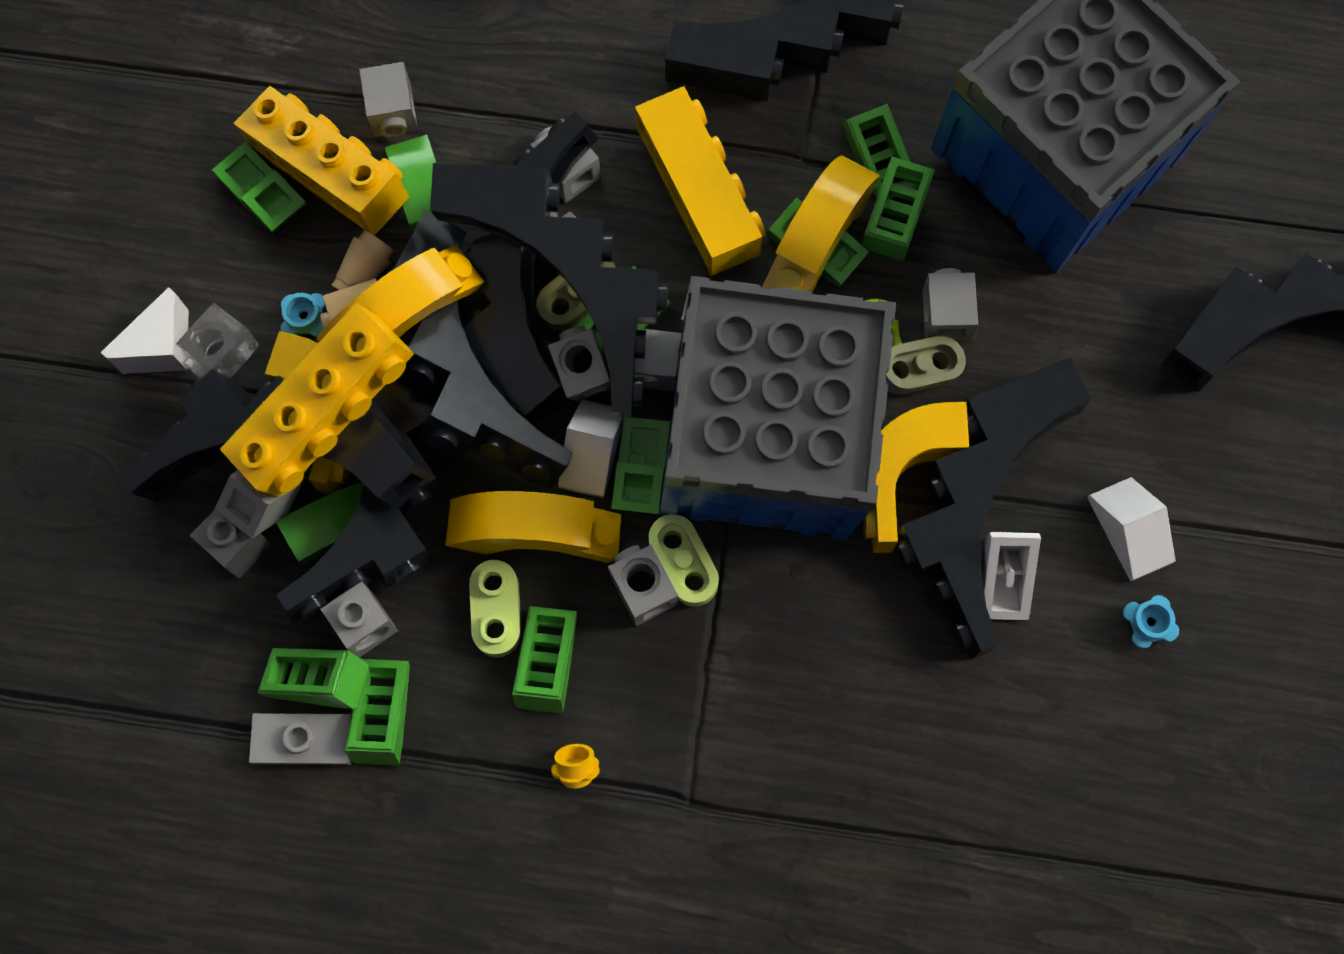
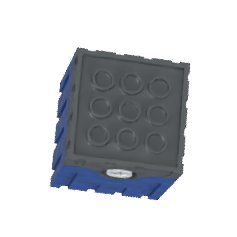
(1078, 116)
(778, 408)

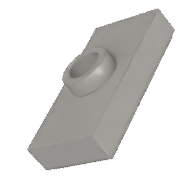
(299, 739)

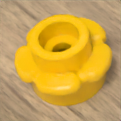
(575, 765)

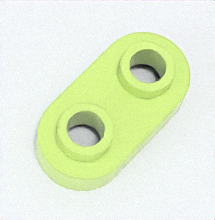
(686, 560)
(495, 607)

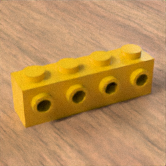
(323, 159)
(699, 181)
(317, 402)

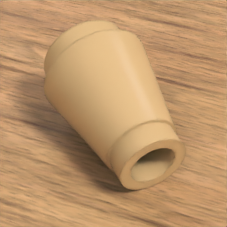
(363, 261)

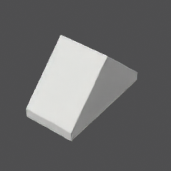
(152, 338)
(594, 440)
(1135, 527)
(1009, 573)

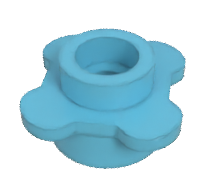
(298, 303)
(1161, 612)

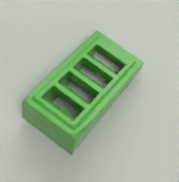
(884, 120)
(887, 235)
(341, 684)
(540, 698)
(375, 752)

